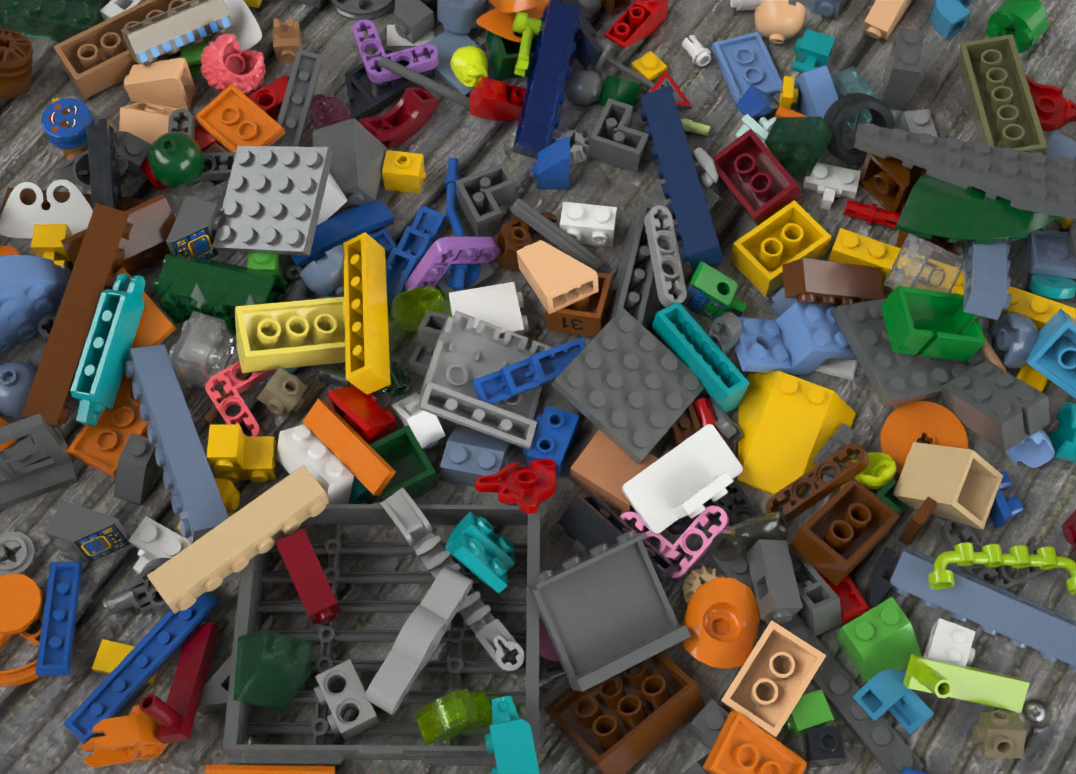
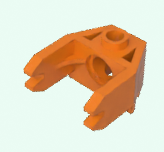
(124, 740)

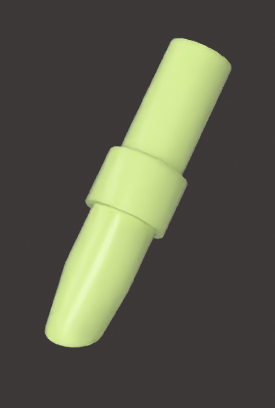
(690, 126)

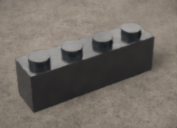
(596, 524)

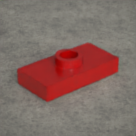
(851, 600)

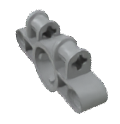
(418, 640)

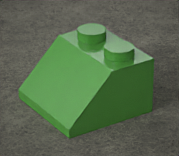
(879, 640)

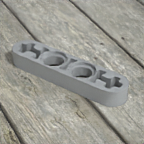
(660, 256)

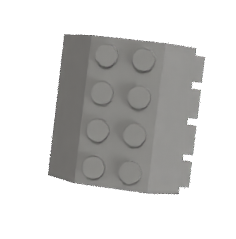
(468, 354)

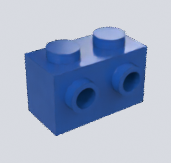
(553, 437)

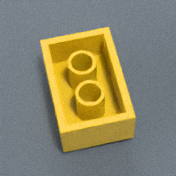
(777, 241)

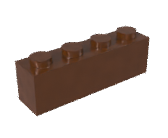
(831, 282)

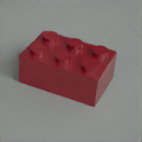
(755, 177)

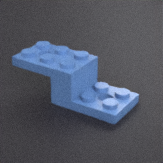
(793, 342)

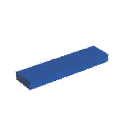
(59, 619)

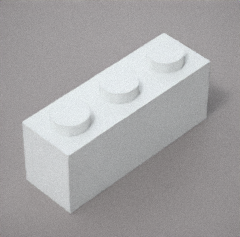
(302, 447)

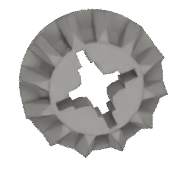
(580, 150)
(25, 551)

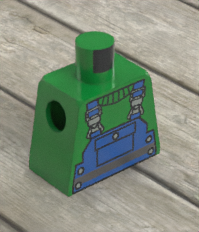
(712, 293)

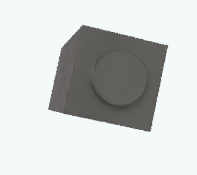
(774, 580)

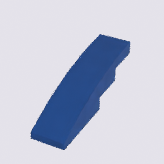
(345, 227)
(412, 249)
(526, 374)

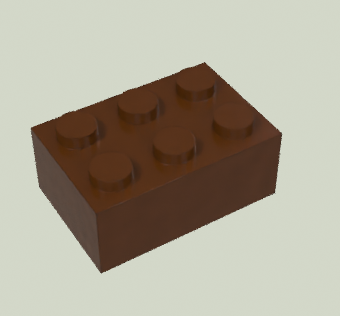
(844, 531)

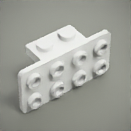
(683, 480)

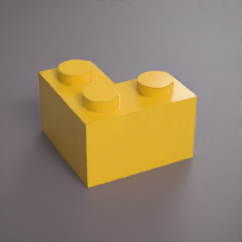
(241, 457)

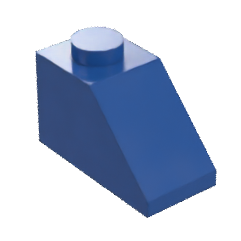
(553, 166)

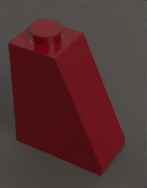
(308, 577)

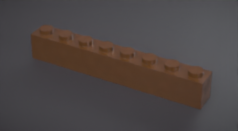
(65, 345)

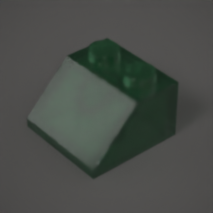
(270, 669)

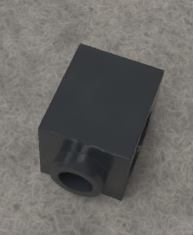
(823, 746)

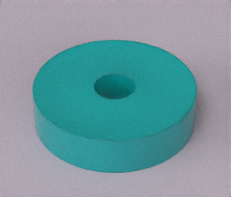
(1053, 286)

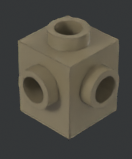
(283, 393)
(999, 735)

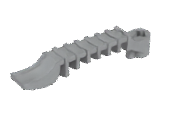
(427, 547)

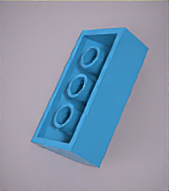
(1056, 352)

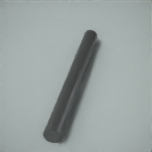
(424, 81)

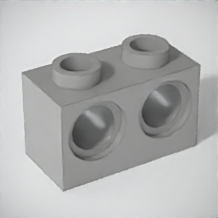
(350, 698)

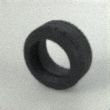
(838, 115)

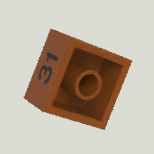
(587, 315)

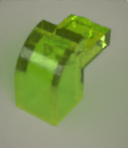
(452, 714)

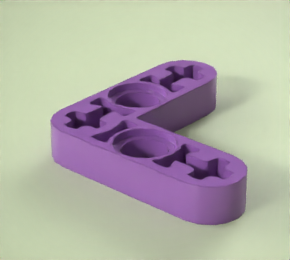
(371, 61)
(451, 251)

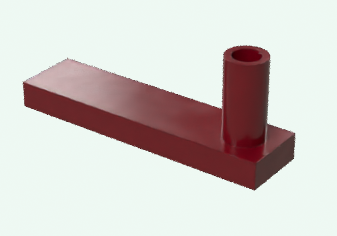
(179, 711)

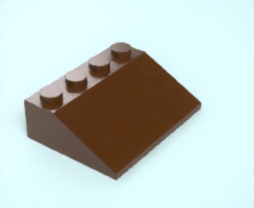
(627, 714)

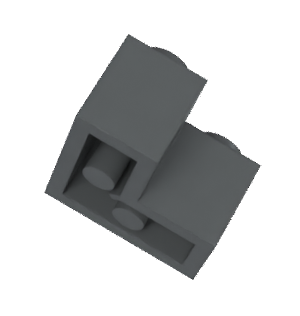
(615, 140)
(482, 196)

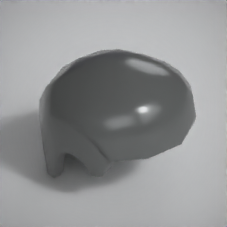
(583, 87)

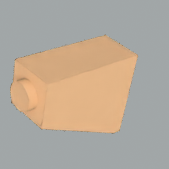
(884, 17)
(161, 83)
(556, 276)

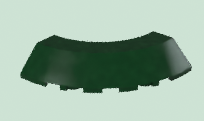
(965, 214)

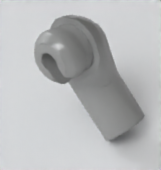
(707, 163)

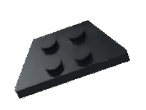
(370, 97)

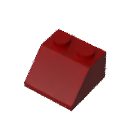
(363, 413)

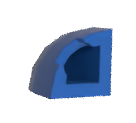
(756, 103)

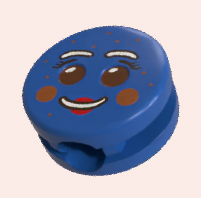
(66, 123)

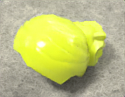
(469, 65)
(878, 472)

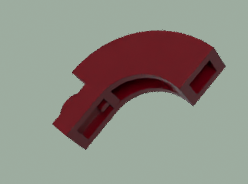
(404, 119)

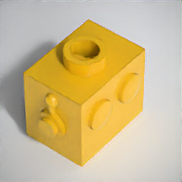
(403, 172)

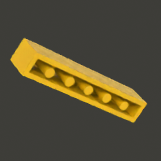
(366, 314)

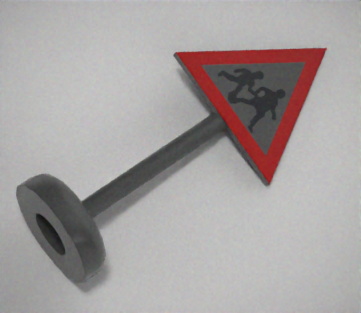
(664, 81)

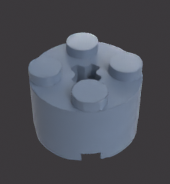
(460, 15)

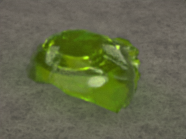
(411, 306)

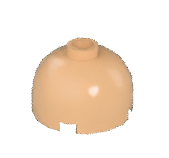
(779, 20)

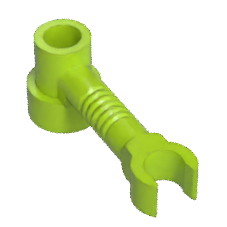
(527, 27)

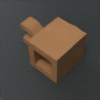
(286, 40)

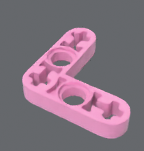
(670, 550)

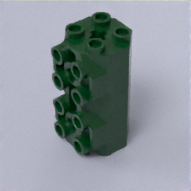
(212, 288)

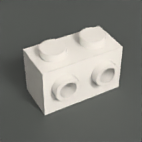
(589, 223)

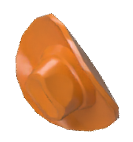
(722, 623)

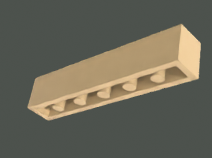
(239, 539)

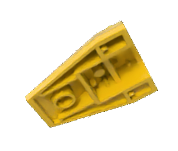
(785, 428)

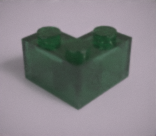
(798, 143)

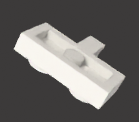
(832, 182)
(155, 542)

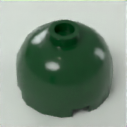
(176, 159)

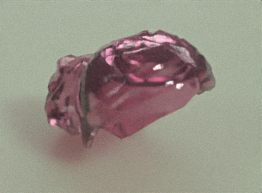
(328, 111)

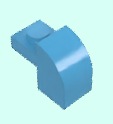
(949, 16)
(888, 693)

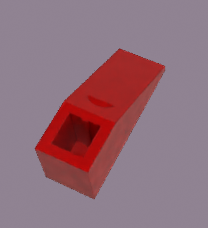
(638, 22)
(496, 100)

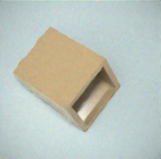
(953, 478)

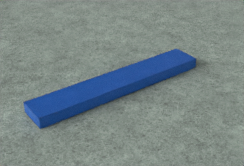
(139, 667)

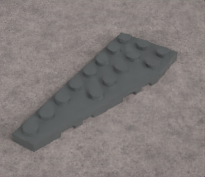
(1025, 178)

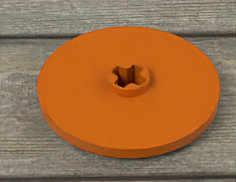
(920, 420)

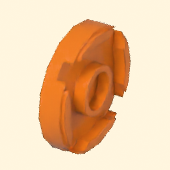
(19, 603)

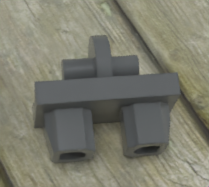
(838, 440)

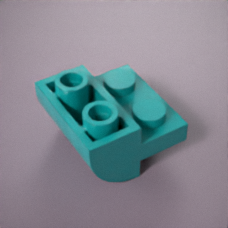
(482, 551)

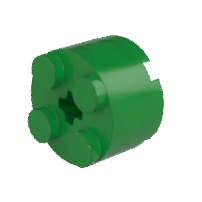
(1021, 18)

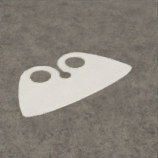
(244, 24)
(19, 219)

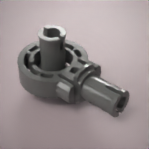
(140, 592)

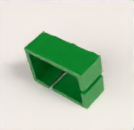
(930, 324)

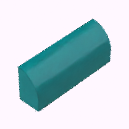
(701, 355)

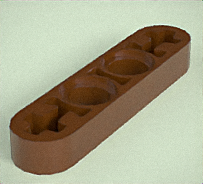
(814, 478)

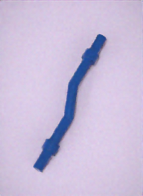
(451, 202)

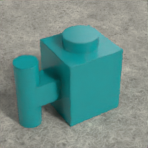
(812, 51)

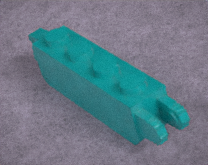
(108, 348)
(510, 740)

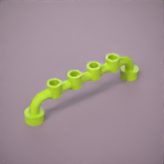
(993, 557)

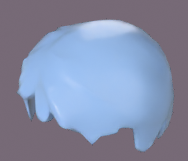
(1033, 450)

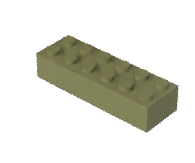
(1000, 95)

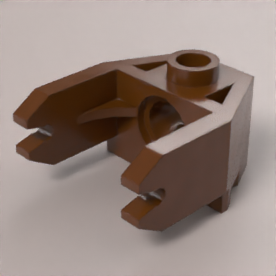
(514, 237)

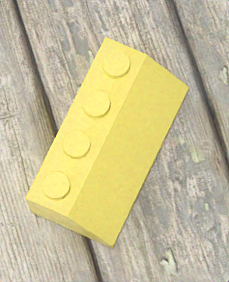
(290, 334)

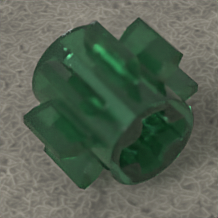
(399, 381)

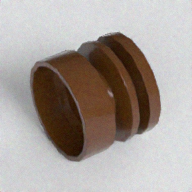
(15, 64)

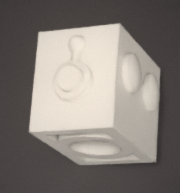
(950, 643)

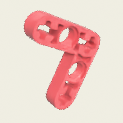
(233, 387)

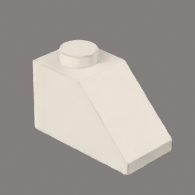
(423, 424)

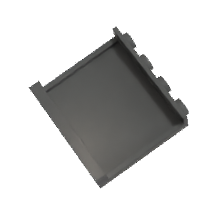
(606, 611)

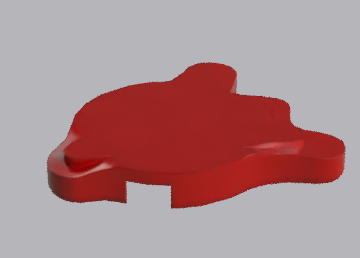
(1051, 106)
(522, 484)

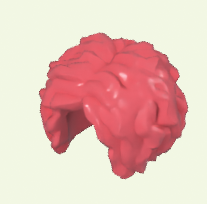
(227, 65)

